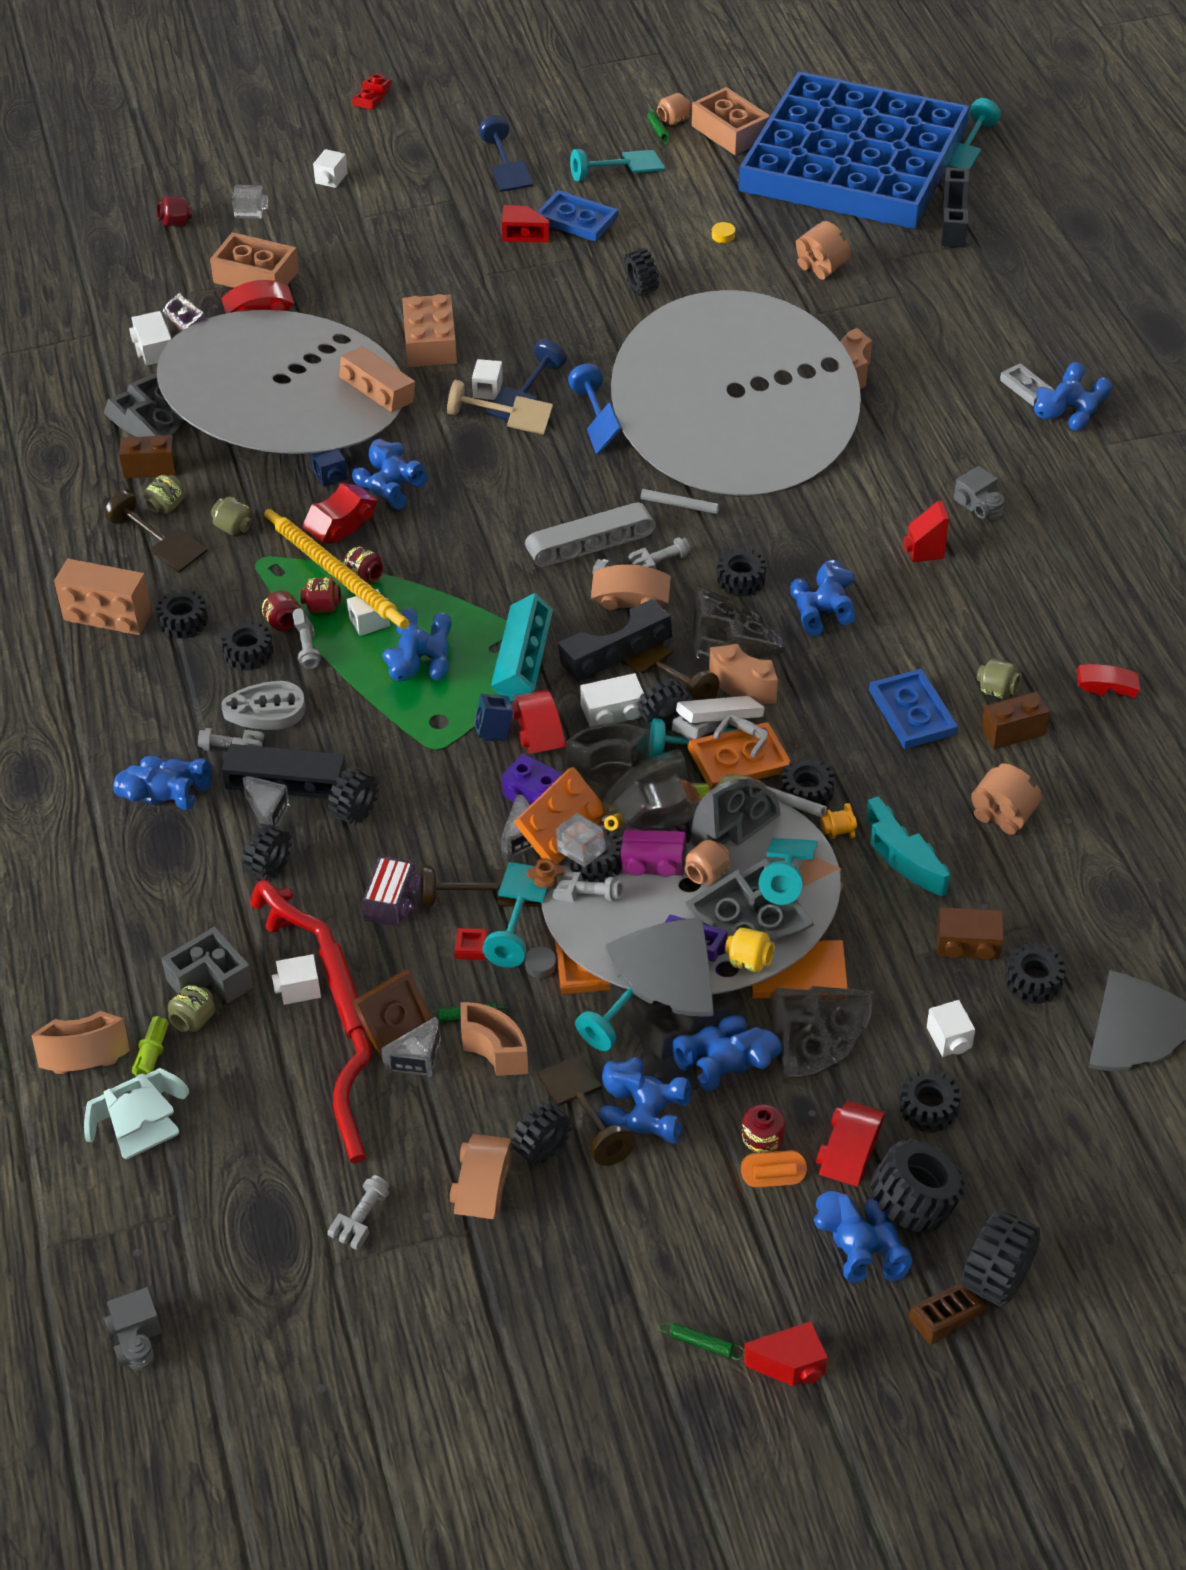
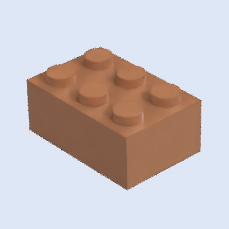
(728, 120)
(253, 259)
(429, 330)
(103, 596)

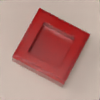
(470, 943)

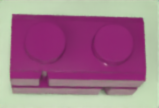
(653, 852)

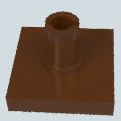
(391, 1010)

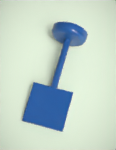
(585, 381)

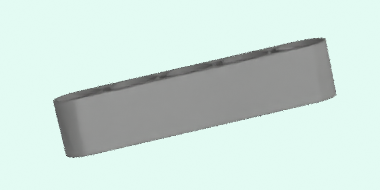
(589, 534)

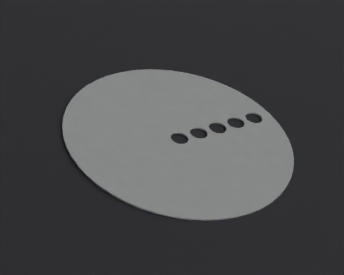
(224, 384)
(677, 406)
(648, 899)

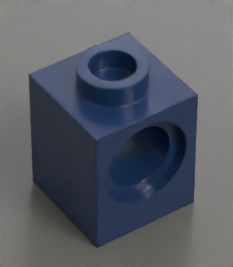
(329, 466)
(493, 717)

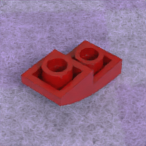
(372, 91)
(1102, 677)

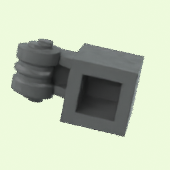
(978, 494)
(134, 1322)

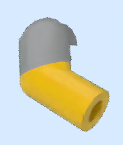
(612, 823)

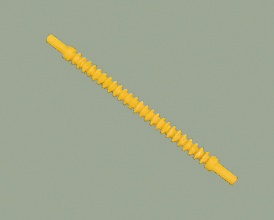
(337, 569)

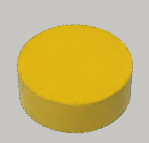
(723, 232)

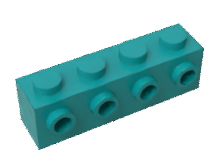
(522, 647)

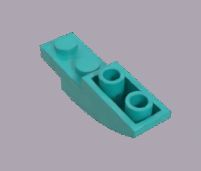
(905, 854)

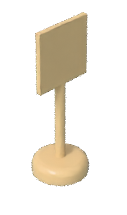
(525, 413)

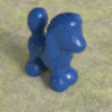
(1071, 393)
(392, 473)
(828, 598)
(414, 643)
(164, 781)
(725, 1050)
(650, 1095)
(859, 1239)

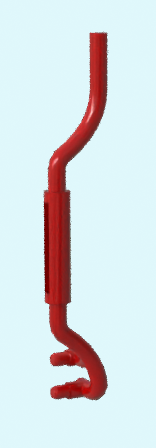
(343, 991)

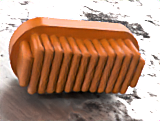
(773, 1168)

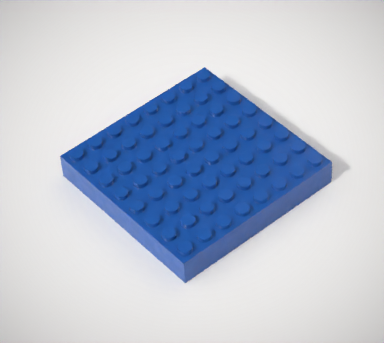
(854, 149)

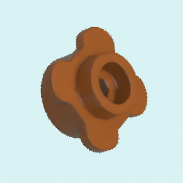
(545, 873)

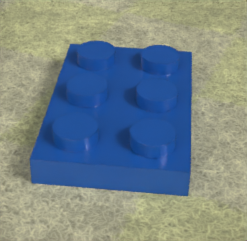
(578, 215)
(913, 708)

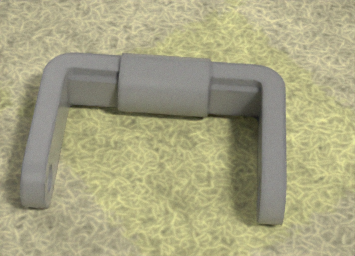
(745, 726)

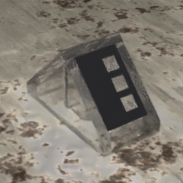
(266, 799)
(512, 839)
(414, 1051)

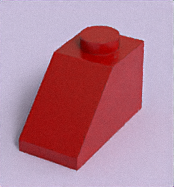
(524, 225)
(928, 534)
(788, 1355)

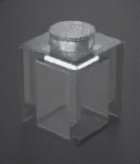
(249, 201)
(580, 839)

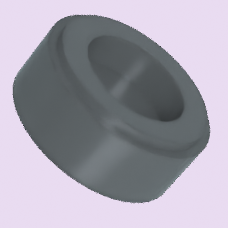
(540, 962)

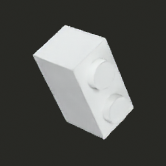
(150, 336)
(611, 700)

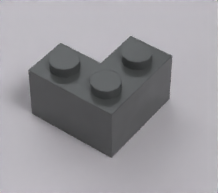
(207, 962)

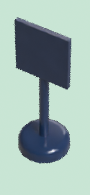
(507, 175)
(549, 355)

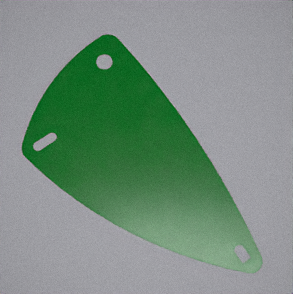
(361, 662)

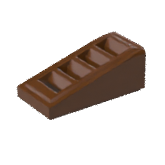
(934, 1331)

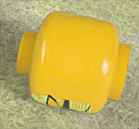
(750, 950)

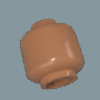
(674, 109)
(707, 862)

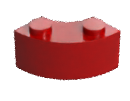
(258, 296)
(340, 513)
(538, 721)
(850, 1143)

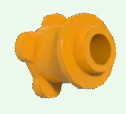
(839, 822)

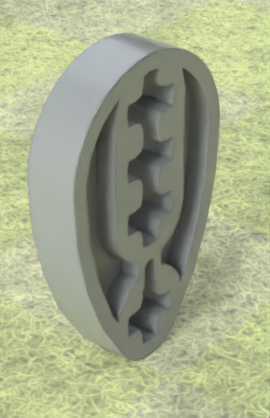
(272, 717)

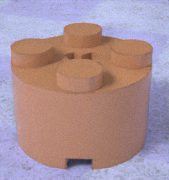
(822, 249)
(1005, 798)

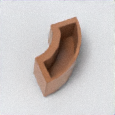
(859, 350)
(629, 586)
(743, 674)
(494, 1037)
(81, 1043)
(482, 1176)

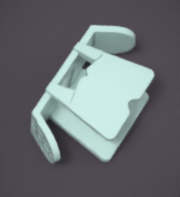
(137, 1117)

